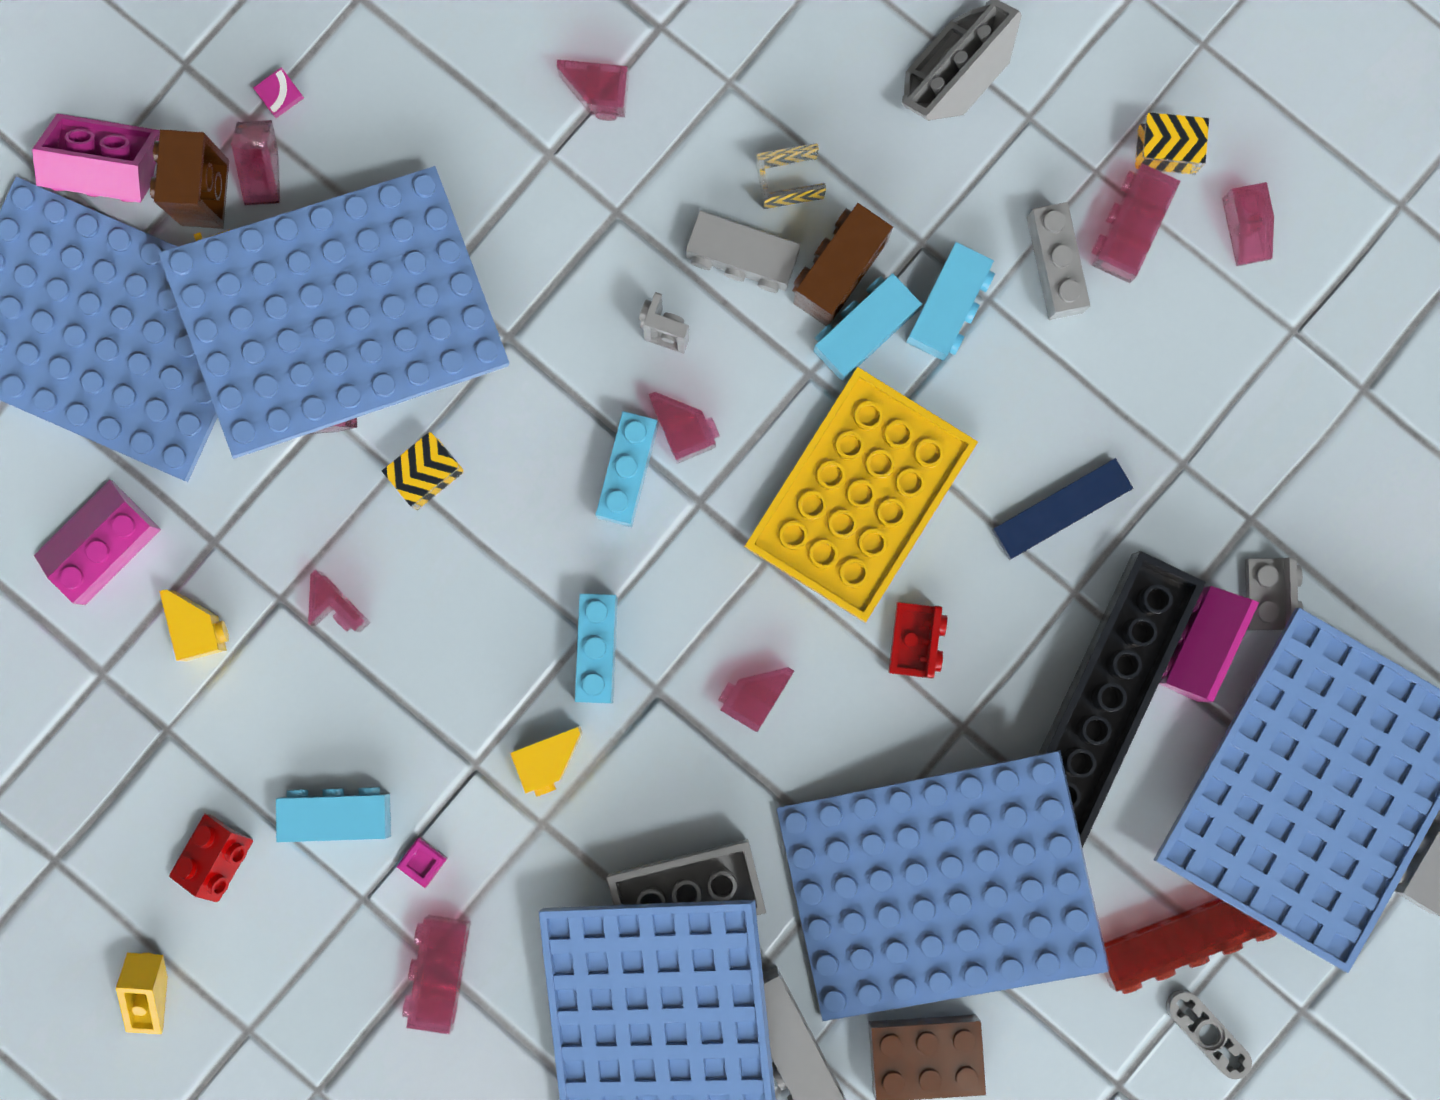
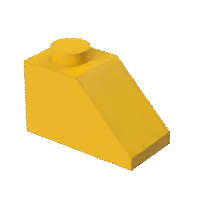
(192, 628)
(545, 761)
(143, 992)

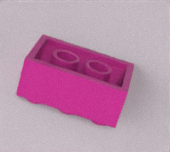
(95, 158)
(95, 544)
(1208, 644)

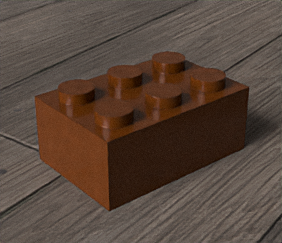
(190, 178)
(841, 263)
(927, 1058)

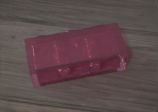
(1134, 222)
(436, 974)

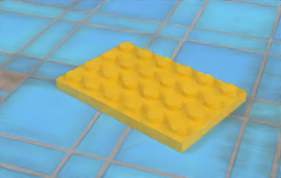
(861, 494)

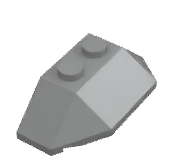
(962, 62)

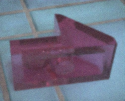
(325, 597)

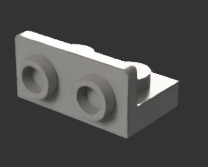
(663, 330)
(1275, 587)

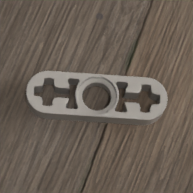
(1233, 1046)

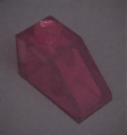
(597, 86)
(257, 162)
(1250, 223)
(684, 427)
(754, 697)

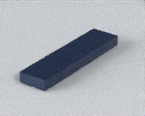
(1062, 508)

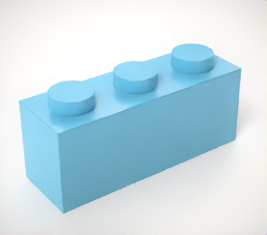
(951, 302)
(866, 326)
(627, 469)
(596, 648)
(333, 815)

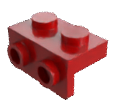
(916, 640)
(210, 859)

